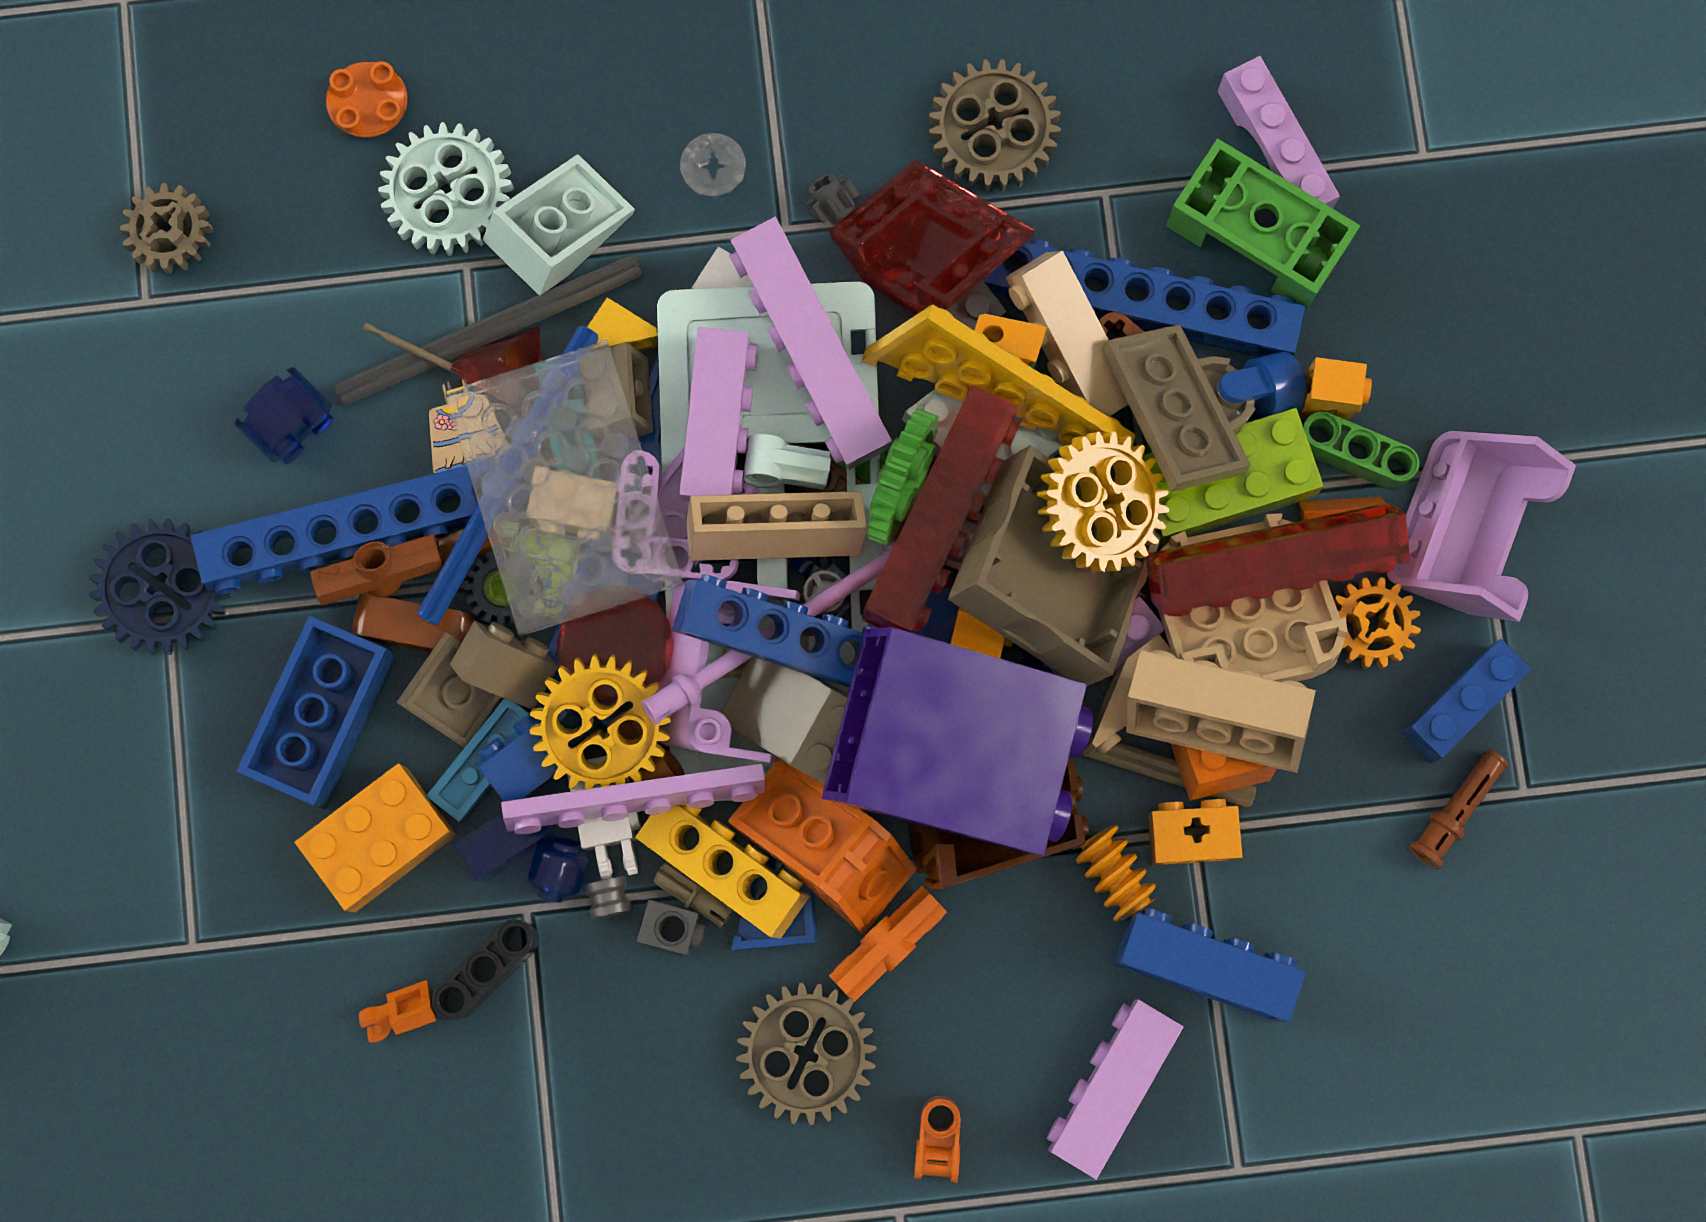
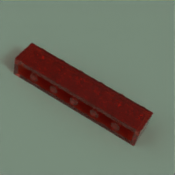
(941, 511)
(1278, 559)

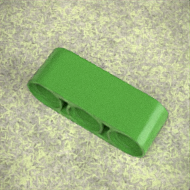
(1378, 449)

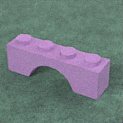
(1263, 111)

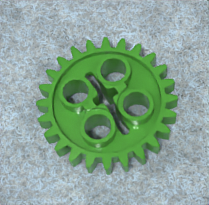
(902, 477)

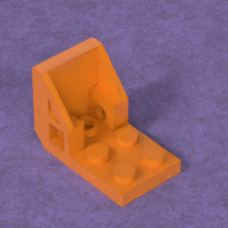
(827, 844)

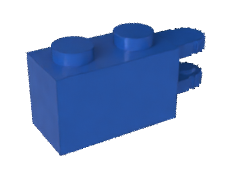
(513, 765)

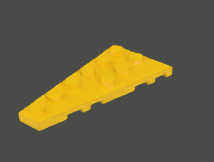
(956, 357)

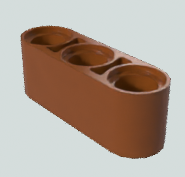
(398, 623)

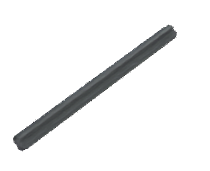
(490, 329)

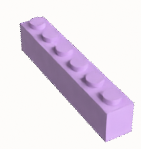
(811, 343)

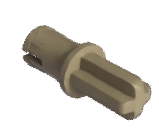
(692, 894)

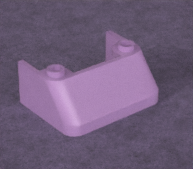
(698, 727)

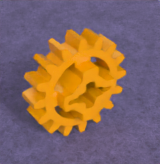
(1387, 632)

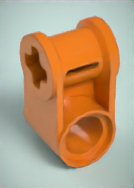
(938, 1143)

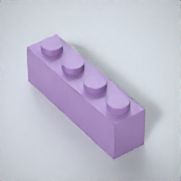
(716, 413)
(1114, 1088)

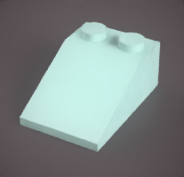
(556, 223)

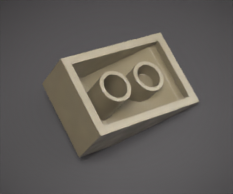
(787, 715)

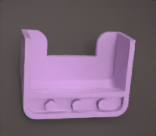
(1469, 516)

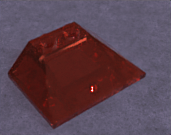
(926, 239)

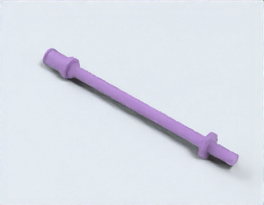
(687, 687)

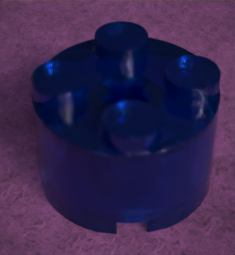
(284, 416)

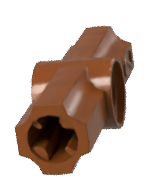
(377, 569)

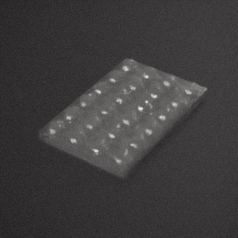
(563, 488)

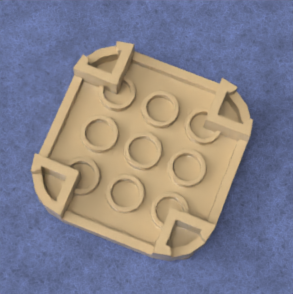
(1277, 636)

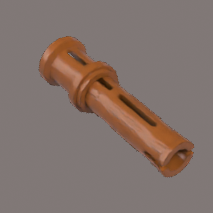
(1448, 824)

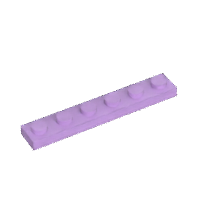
(617, 801)

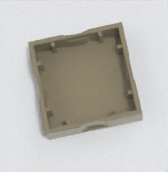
(1031, 593)

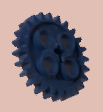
(136, 616)

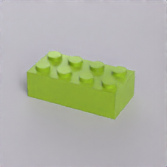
(1279, 475)

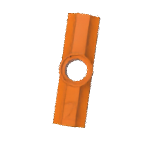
(888, 943)

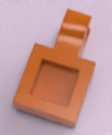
(404, 1011)

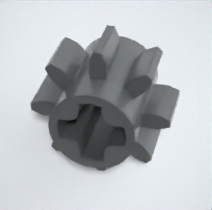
(832, 198)

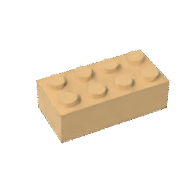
(1219, 710)

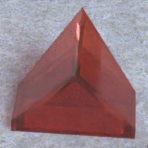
(500, 356)

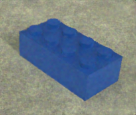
(316, 712)
(1210, 967)

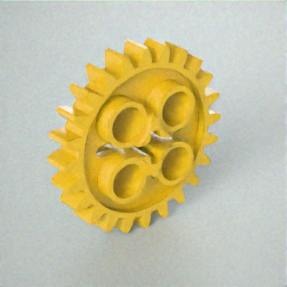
(1074, 517)
(577, 693)

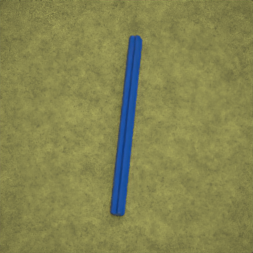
(474, 534)

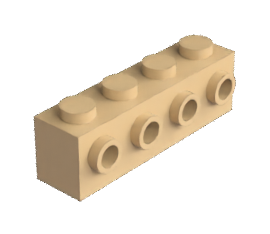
(1073, 337)
(775, 525)

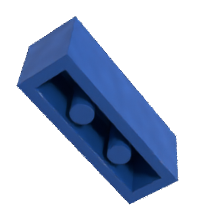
(1466, 700)

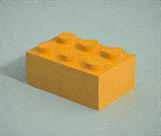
(375, 838)

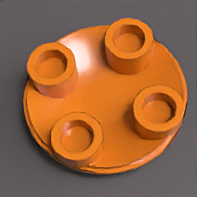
(366, 99)

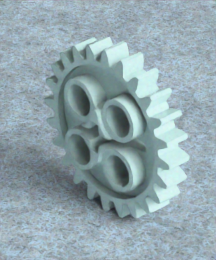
(427, 159)

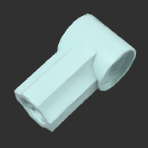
(774, 462)

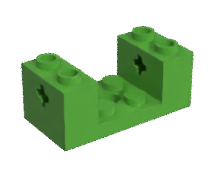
(1223, 203)

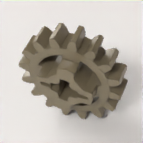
(153, 242)

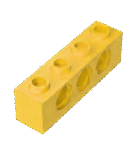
(770, 914)

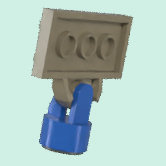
(1198, 405)

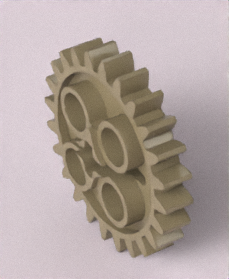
(978, 94)
(842, 1070)

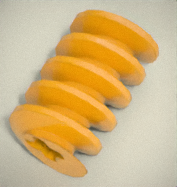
(1115, 873)

